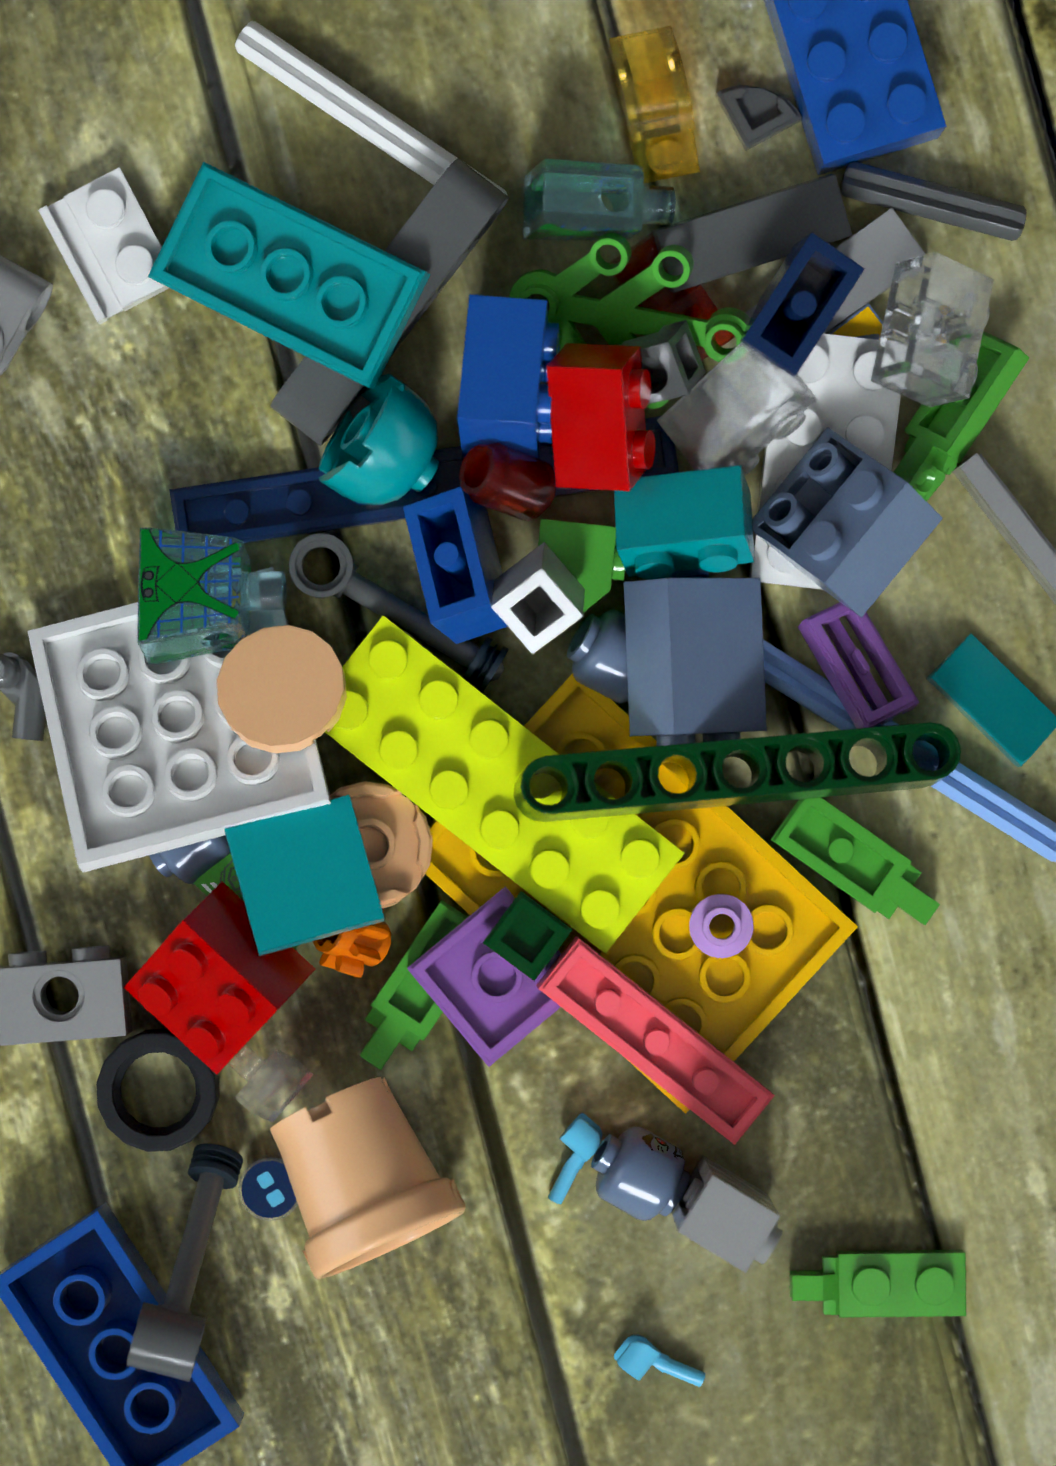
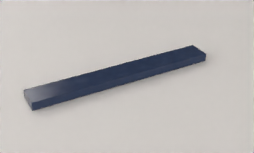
(302, 505)

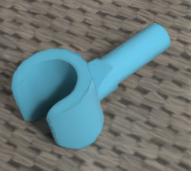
(584, 1139)
(639, 1354)

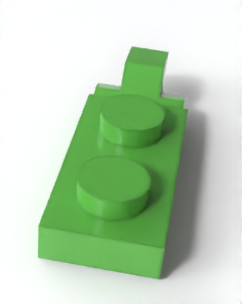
(946, 432)
(853, 859)
(402, 1007)
(886, 1283)

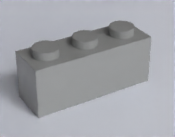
(727, 1216)

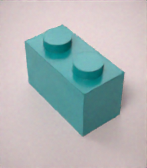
(685, 523)

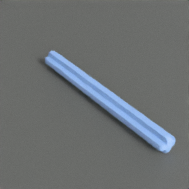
(960, 785)

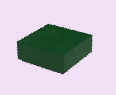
(527, 935)

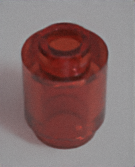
(508, 481)

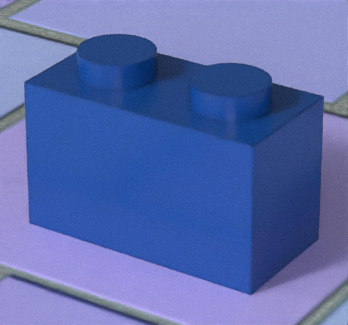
(455, 563)

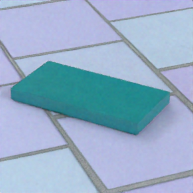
(289, 275)

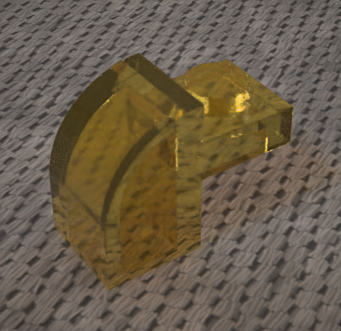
(655, 103)

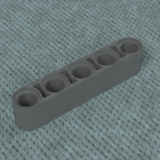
(432, 239)

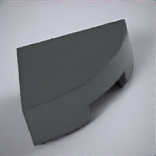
(756, 113)

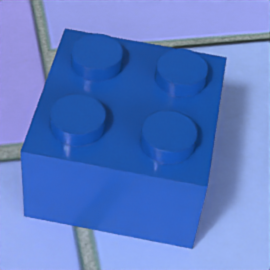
(506, 374)

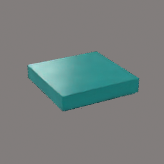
(304, 875)

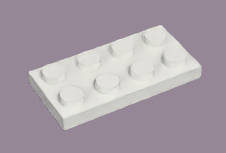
(848, 404)

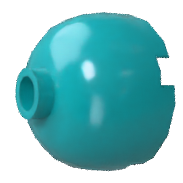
(383, 447)

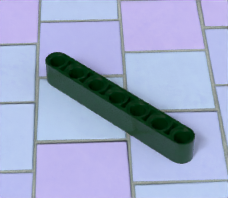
(763, 755)

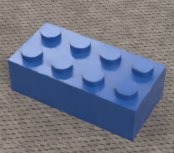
(856, 77)
(80, 1313)

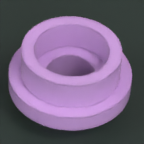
(700, 922)

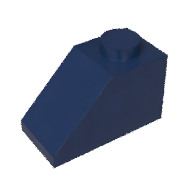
(800, 303)

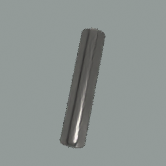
(933, 201)

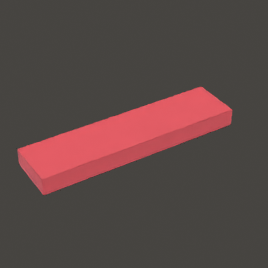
(655, 1040)

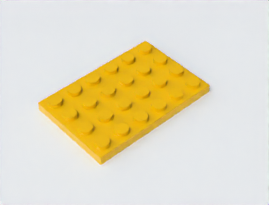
(717, 997)

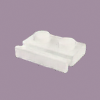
(106, 244)

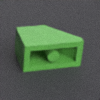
(587, 553)

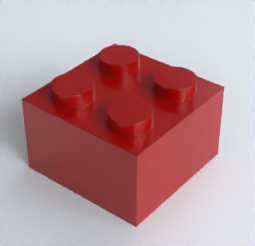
(213, 983)

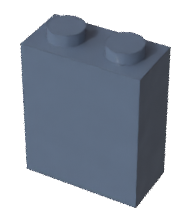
(694, 658)

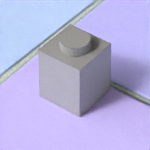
(538, 598)

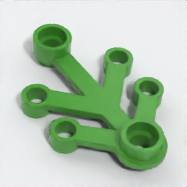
(617, 313)

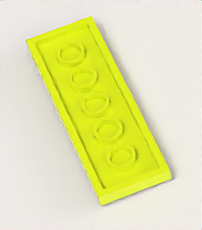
(460, 765)

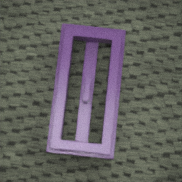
(839, 676)

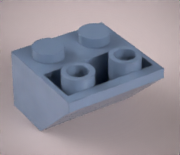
(845, 521)

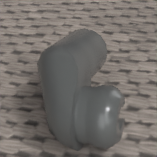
(22, 688)

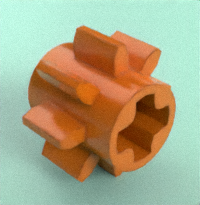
(355, 948)

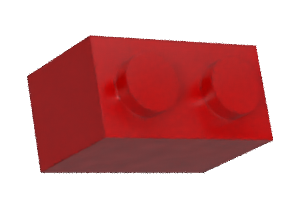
(599, 416)

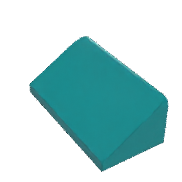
(994, 700)

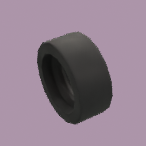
(124, 1124)

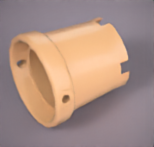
(361, 1178)

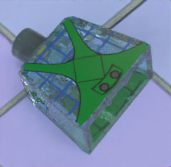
(567, 204)
(198, 594)

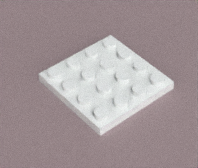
(147, 746)

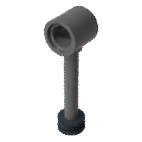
(482, 662)
(168, 1333)

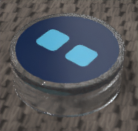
(267, 1189)

